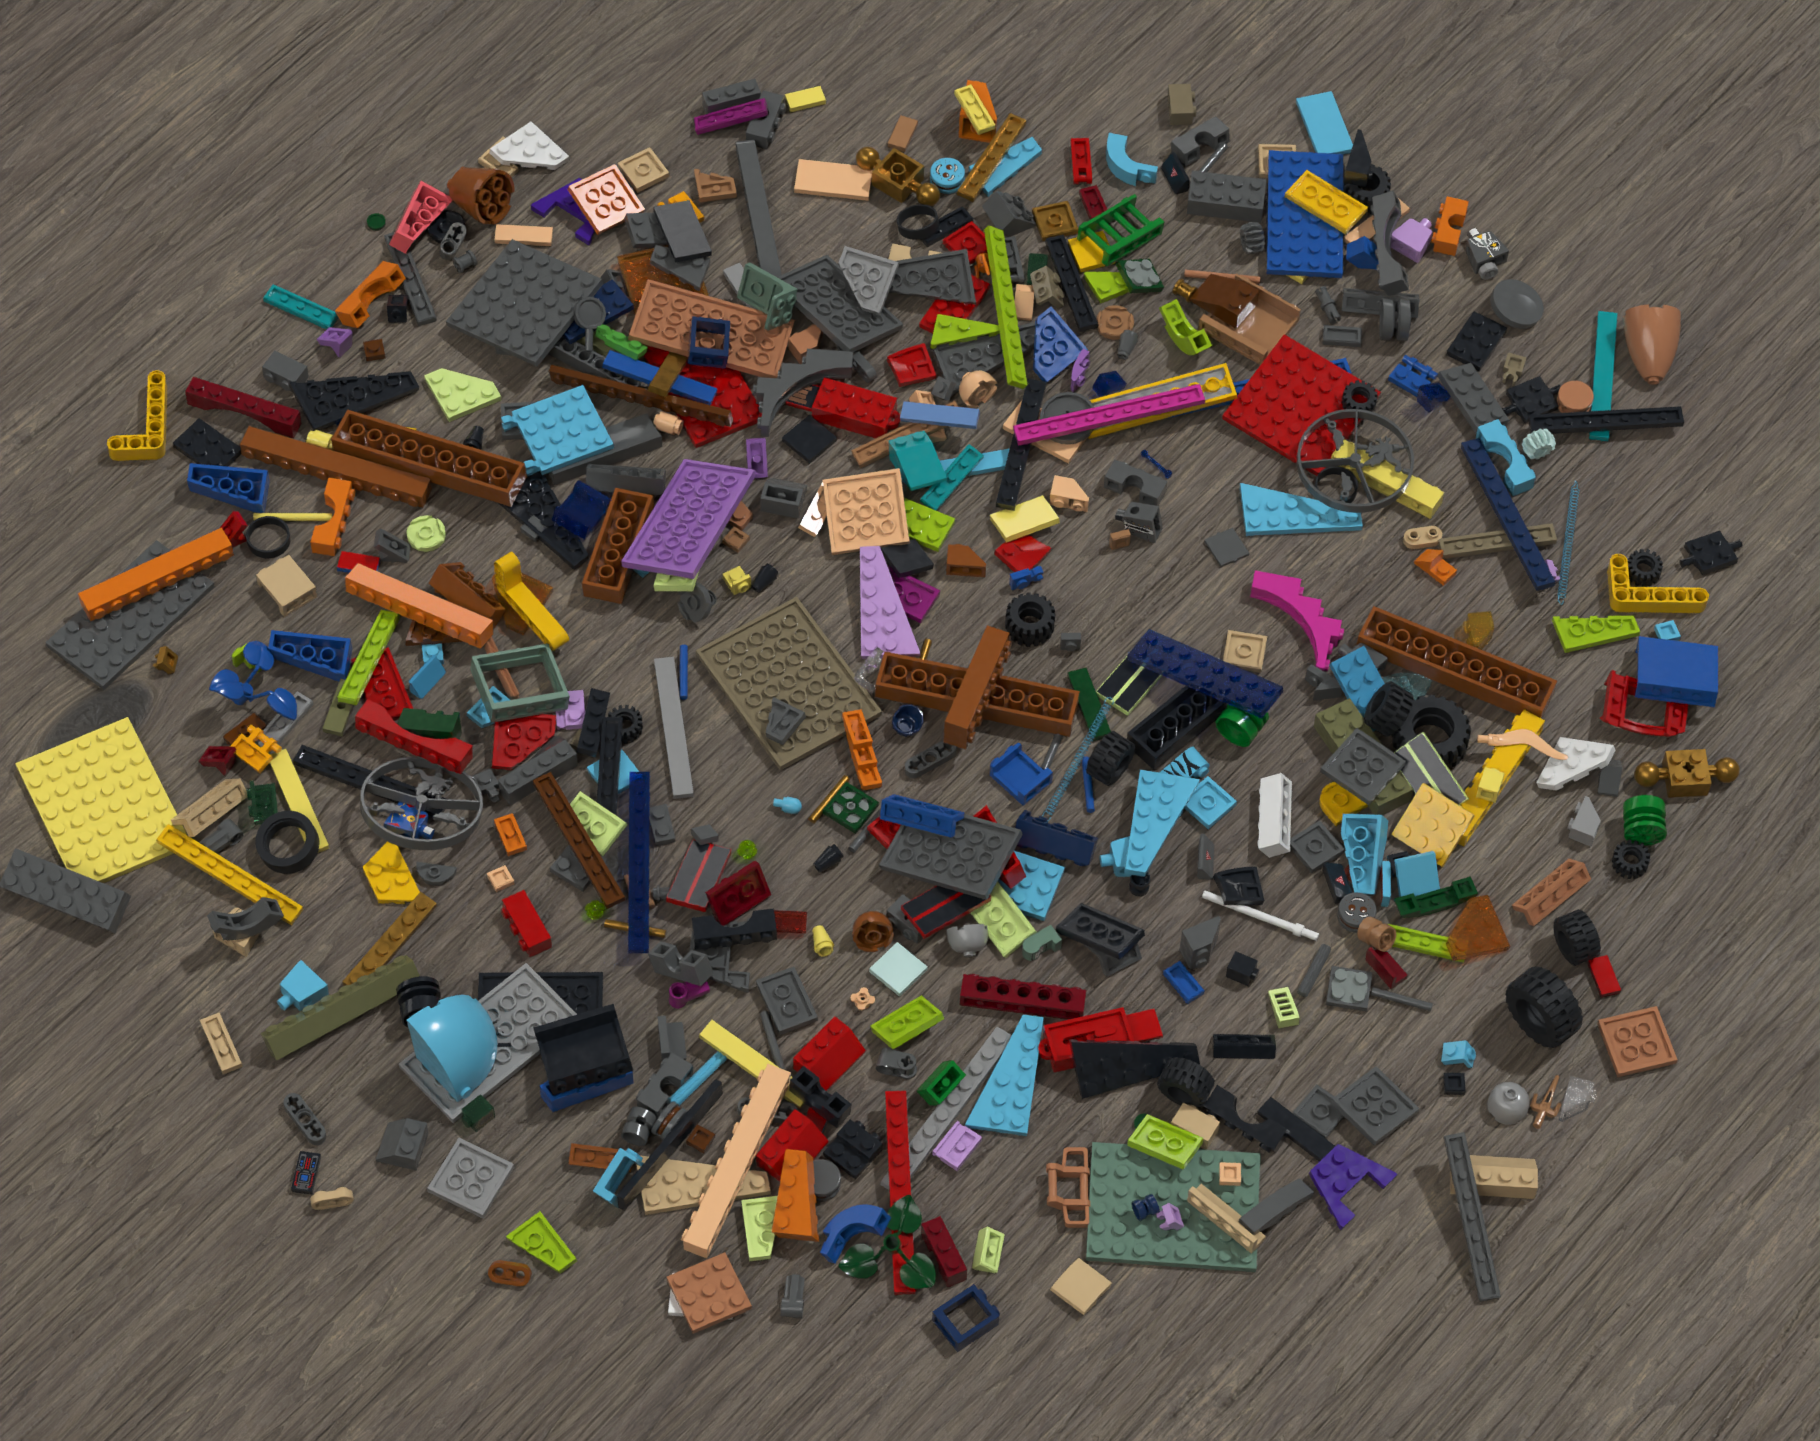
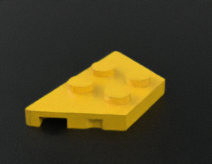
(390, 876)

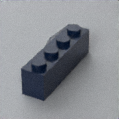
(1055, 839)

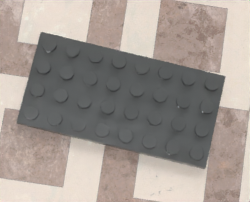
(114, 642)

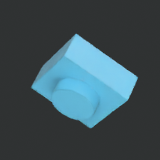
(1667, 631)
(432, 649)

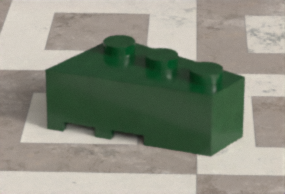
(431, 725)

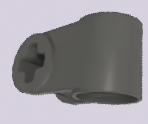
(896, 1063)

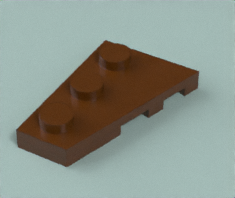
(423, 635)

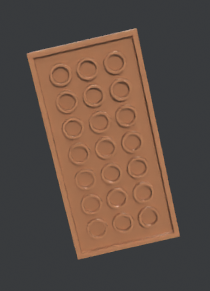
(666, 318)

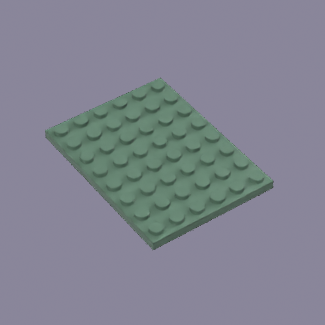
(1125, 1174)

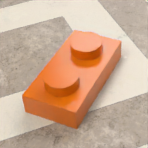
(510, 834)

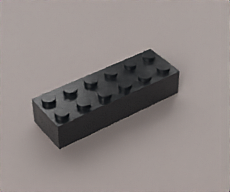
(1174, 725)

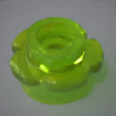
(747, 844)
(594, 914)

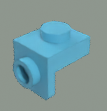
(1457, 1053)

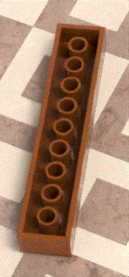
(430, 457)
(1457, 664)
(1013, 703)

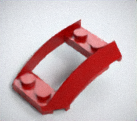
(1615, 705)

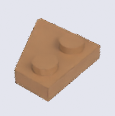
(714, 187)

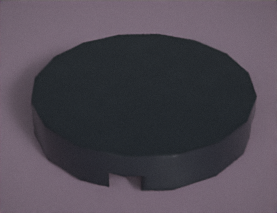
(441, 225)

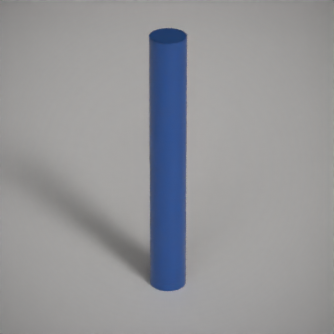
(683, 672)
(1088, 787)

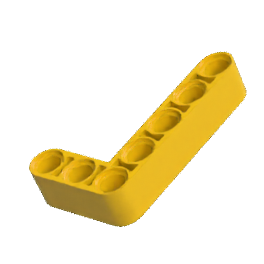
(146, 443)
(1650, 594)
(522, 600)

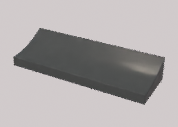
(629, 440)

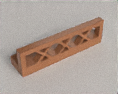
(1553, 892)

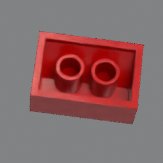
(830, 1053)
(794, 1134)

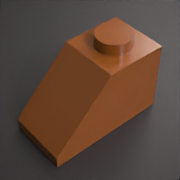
(964, 562)

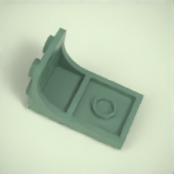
(767, 295)

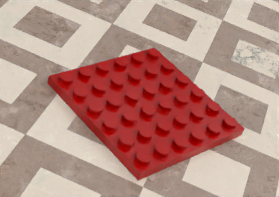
(1288, 396)

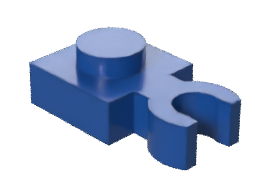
(1022, 578)

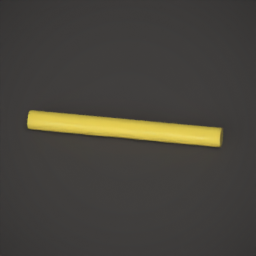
(297, 516)

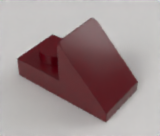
(220, 757)

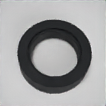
(300, 860)

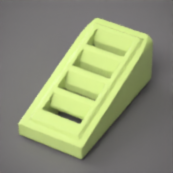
(1284, 1021)

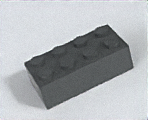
(1226, 196)

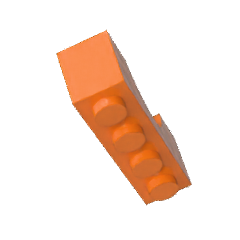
(382, 280)
(327, 536)

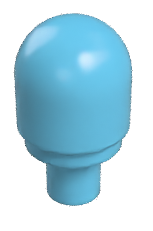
(788, 805)

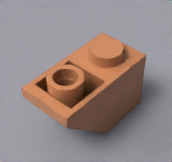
(806, 339)

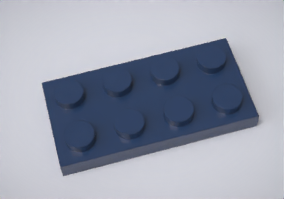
(615, 305)

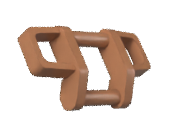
(1083, 1172)

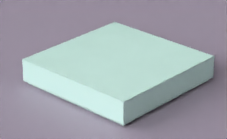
(898, 969)

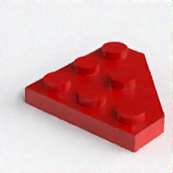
(520, 738)

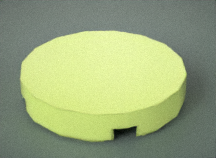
(426, 533)

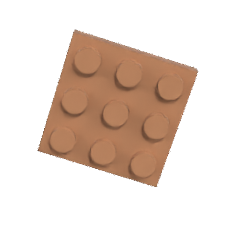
(1637, 1041)
(709, 1293)

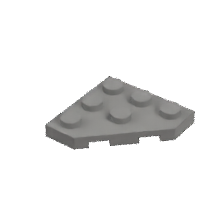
(868, 277)

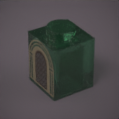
(477, 1113)

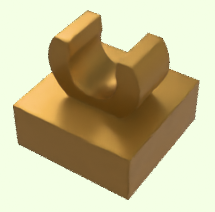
(166, 660)

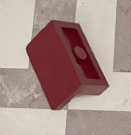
(1385, 967)

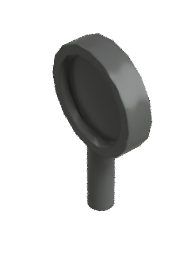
(589, 314)

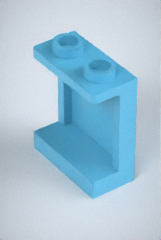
(615, 1174)

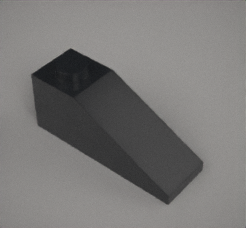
(1359, 164)

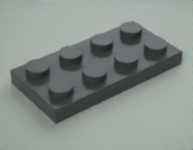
(1472, 396)

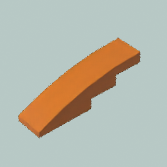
(861, 749)

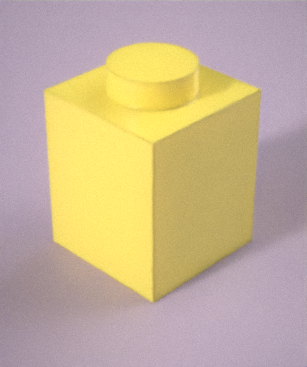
(1490, 784)

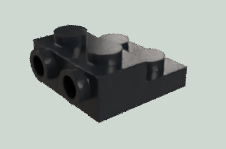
(854, 1148)

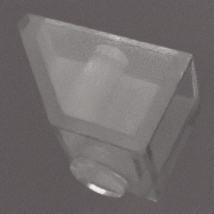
(1577, 1097)

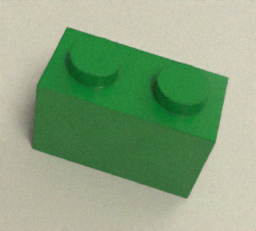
(941, 1082)

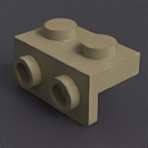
(1047, 287)

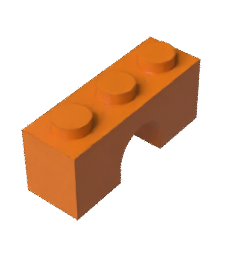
(1447, 238)

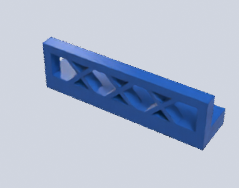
(920, 815)

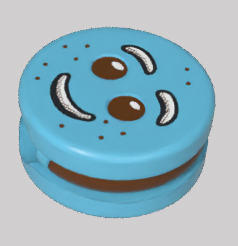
(947, 175)

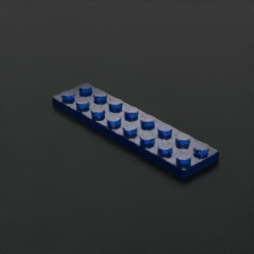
(1205, 673)

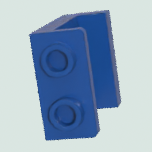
(1020, 774)

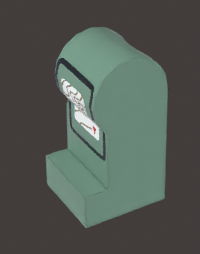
(1041, 942)

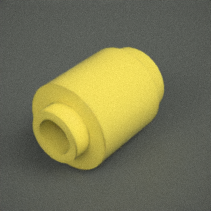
(320, 439)

